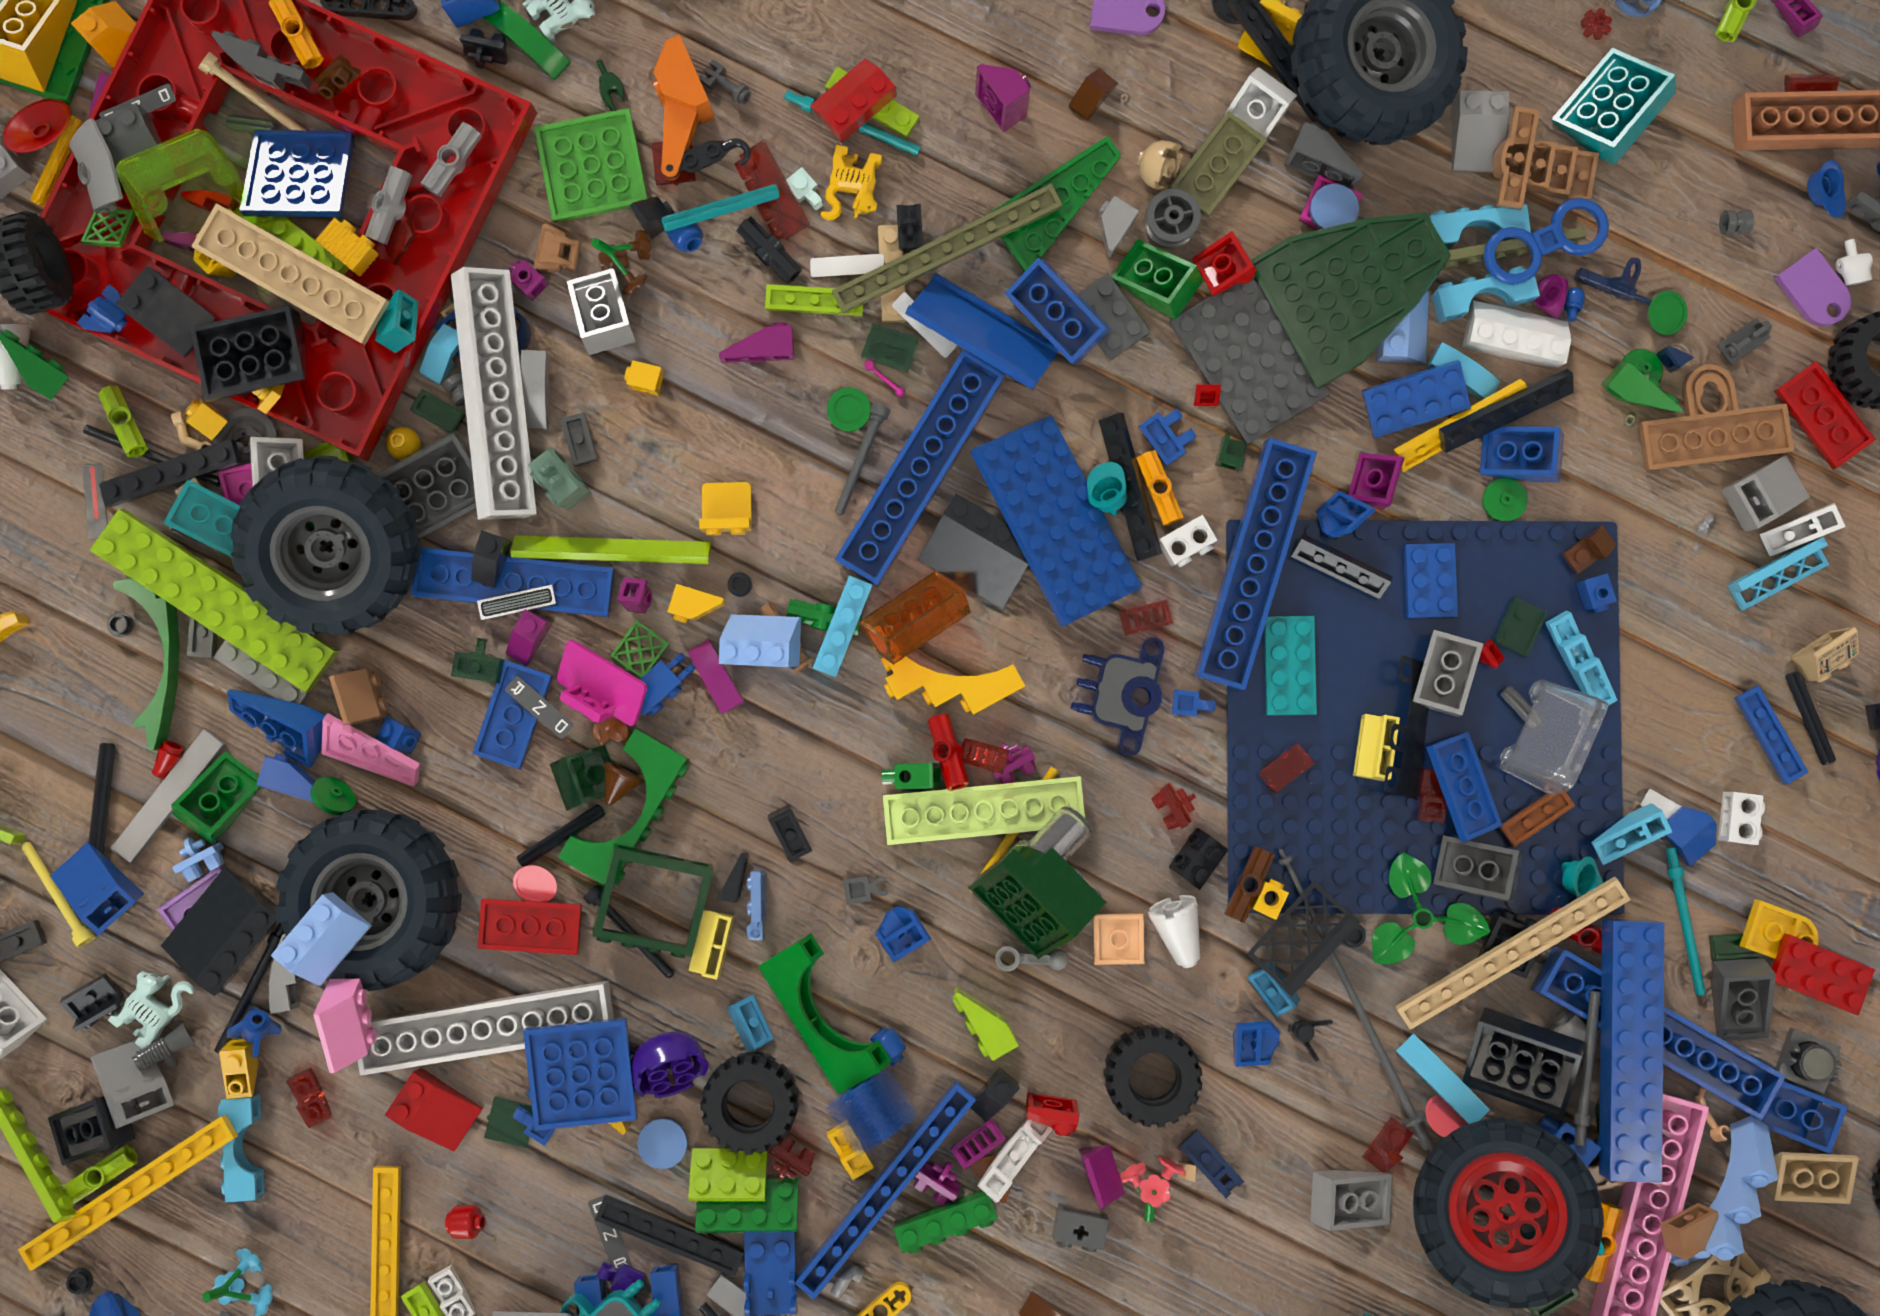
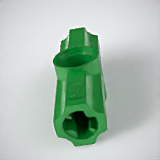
(816, 615)

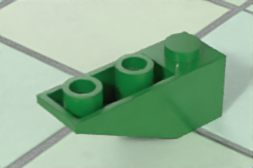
(36, 371)
(1631, 386)

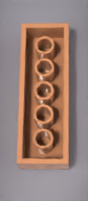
(1807, 120)

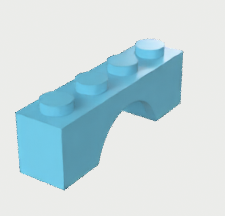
(1493, 219)
(1454, 300)
(842, 626)
(241, 1178)

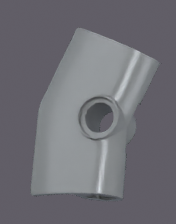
(96, 167)

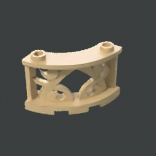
(1694, 1274)

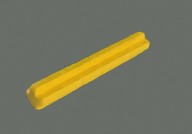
(55, 163)

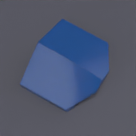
(1342, 514)
(1691, 833)
(901, 932)
(1254, 1043)

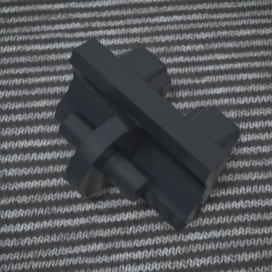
(484, 50)
(909, 226)

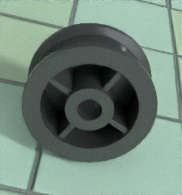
(1168, 231)

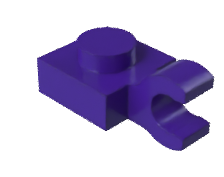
(622, 1277)

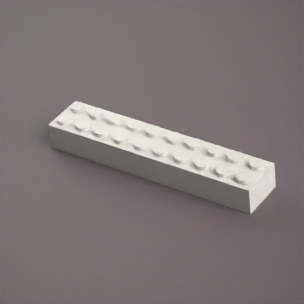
(493, 393)
(479, 1026)

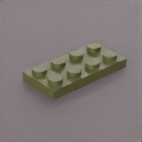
(1219, 162)

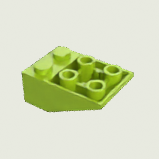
(991, 1027)

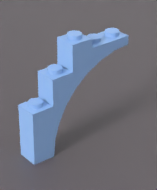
(1737, 1201)

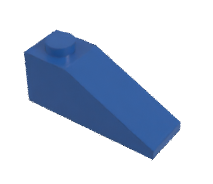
(285, 777)

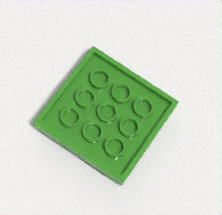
(591, 165)

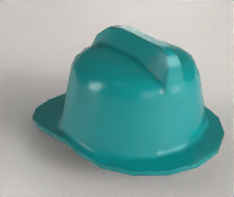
(1107, 487)
(1581, 876)

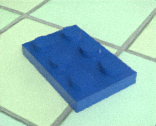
(1430, 580)

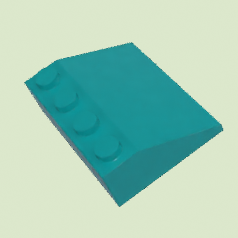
(1615, 104)

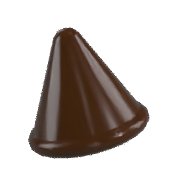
(618, 782)

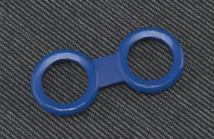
(1546, 241)

